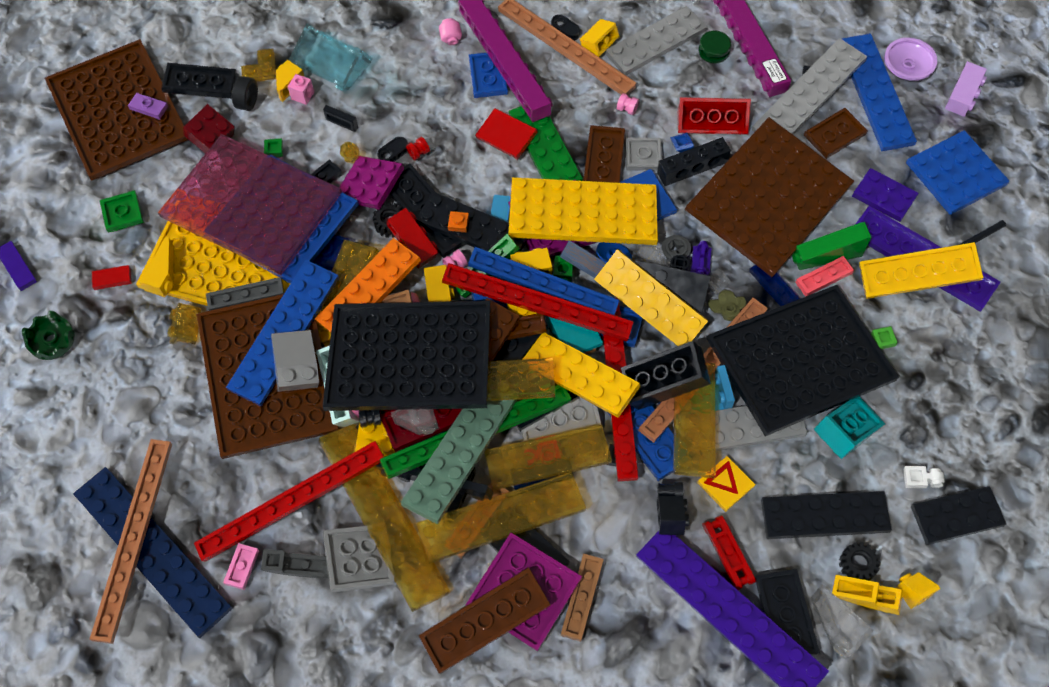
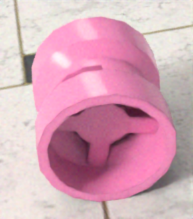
(627, 104)
(456, 259)

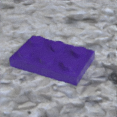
(885, 194)

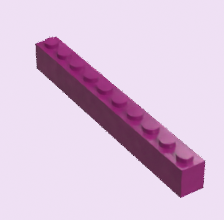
(506, 59)

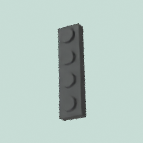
(244, 293)

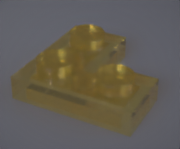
(264, 69)

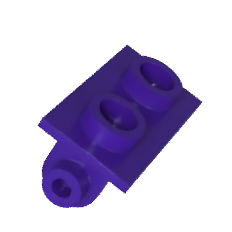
(701, 258)

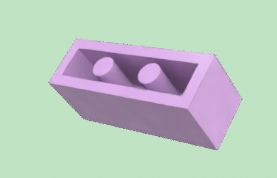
(966, 89)

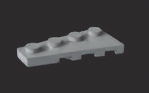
(568, 417)

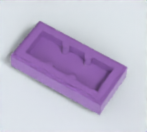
(148, 106)

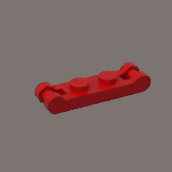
(729, 552)

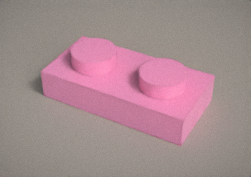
(241, 566)

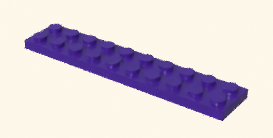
(731, 613)

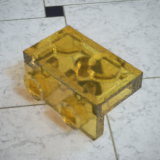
(184, 324)

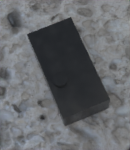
(686, 284)
(668, 374)

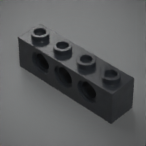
(693, 161)

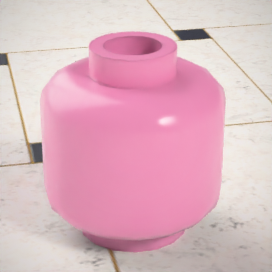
(450, 31)

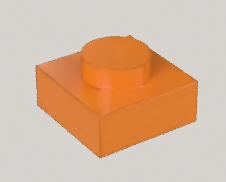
(458, 221)

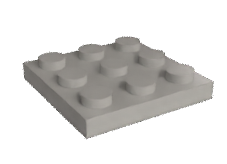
(354, 560)

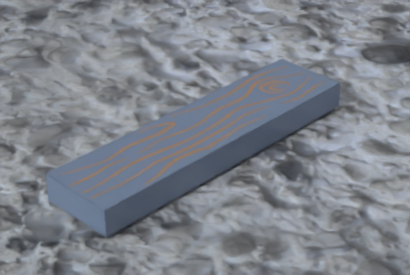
(582, 259)

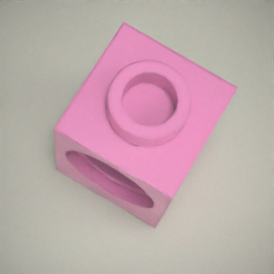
(301, 89)

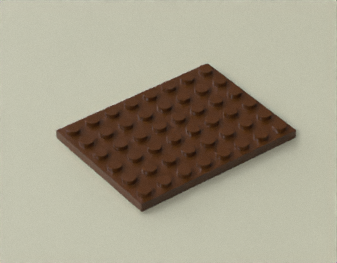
(97, 115)
(769, 196)
(239, 423)

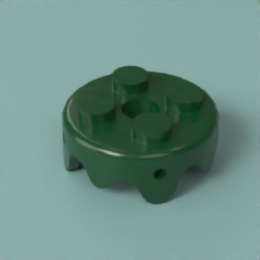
(41, 328)

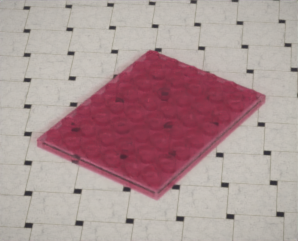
(250, 203)

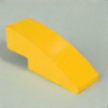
(868, 594)

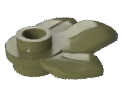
(727, 304)

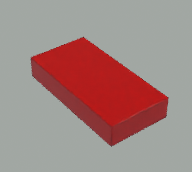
(111, 277)

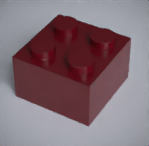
(207, 127)

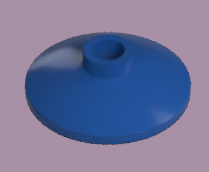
(606, 250)

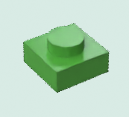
(884, 337)

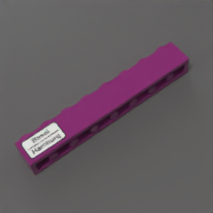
(755, 46)

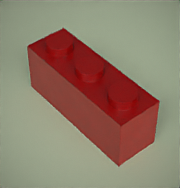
(408, 233)

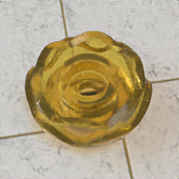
(349, 151)

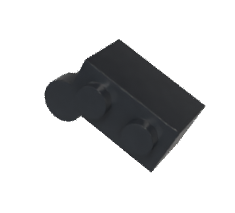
(671, 509)

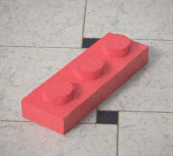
(824, 276)

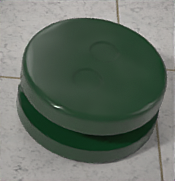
(714, 46)

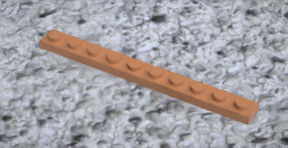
(567, 47)
(664, 413)
(131, 542)

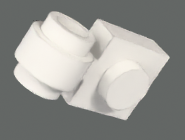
(918, 477)

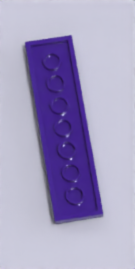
(895, 239)

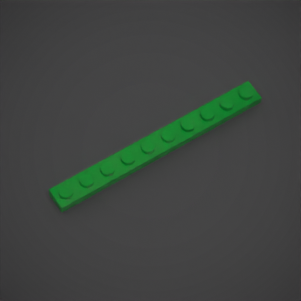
(421, 452)

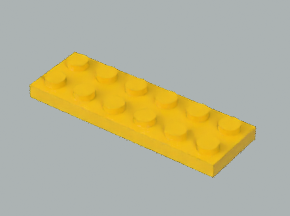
(920, 270)
(650, 299)
(585, 375)

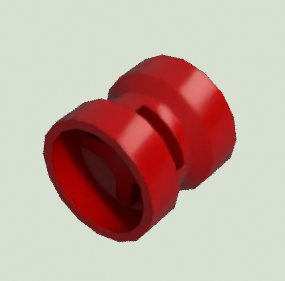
(418, 148)

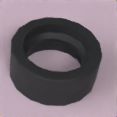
(244, 93)

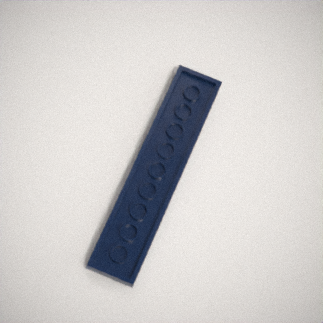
(159, 558)

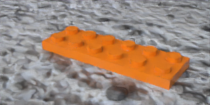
(374, 280)

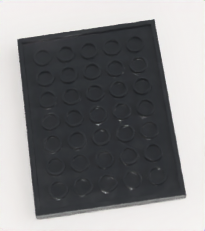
(408, 356)
(801, 359)

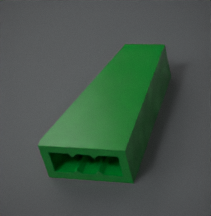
(847, 242)

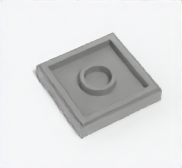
(643, 153)

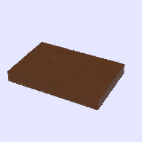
(835, 133)

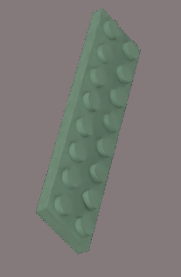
(455, 459)

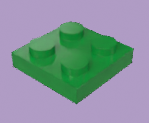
(121, 211)

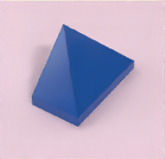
(682, 142)

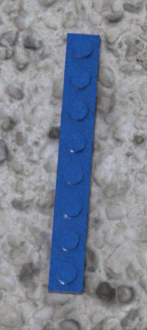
(540, 281)

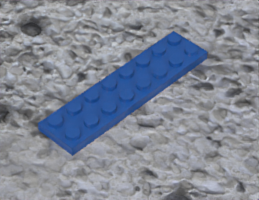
(880, 98)
(293, 313)

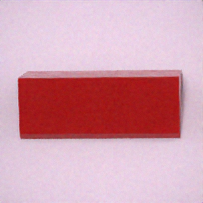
(713, 115)

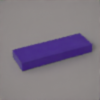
(16, 266)

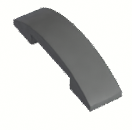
(294, 564)

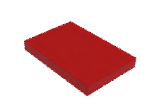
(506, 133)

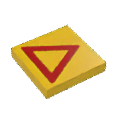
(728, 484)

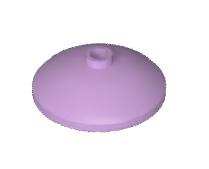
(910, 59)

